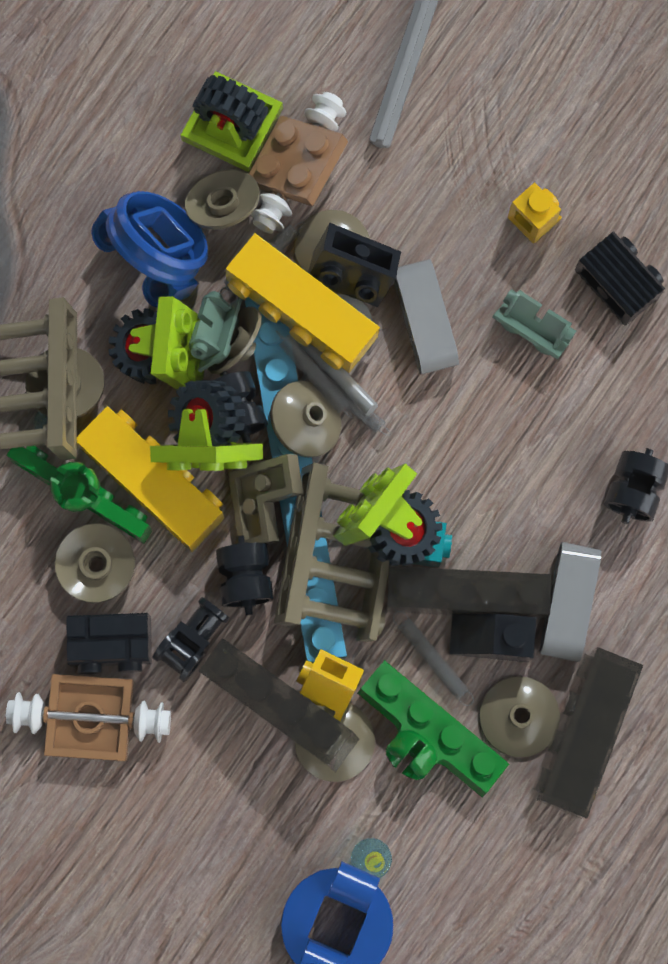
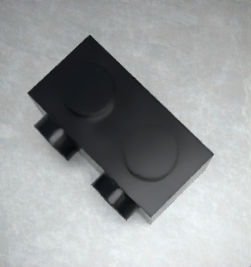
(354, 265)

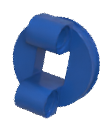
(166, 270)
(352, 888)

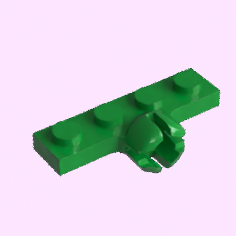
(79, 489)
(429, 733)

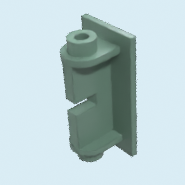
(519, 317)
(214, 330)

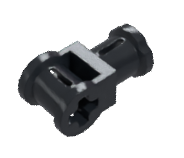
(190, 640)

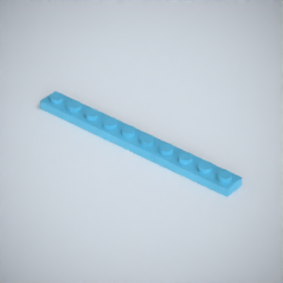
(274, 372)

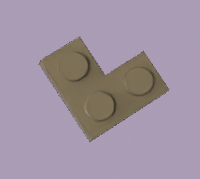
(257, 489)

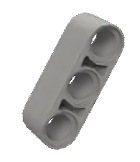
(425, 317)
(570, 602)

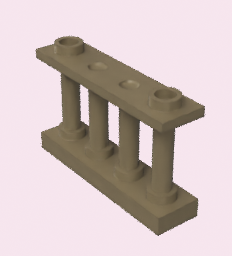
(61, 393)
(302, 565)

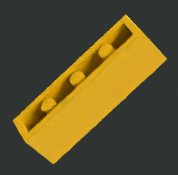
(301, 303)
(162, 492)

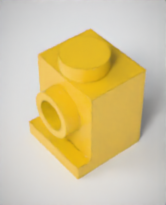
(535, 212)
(329, 682)

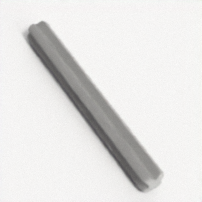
(402, 73)

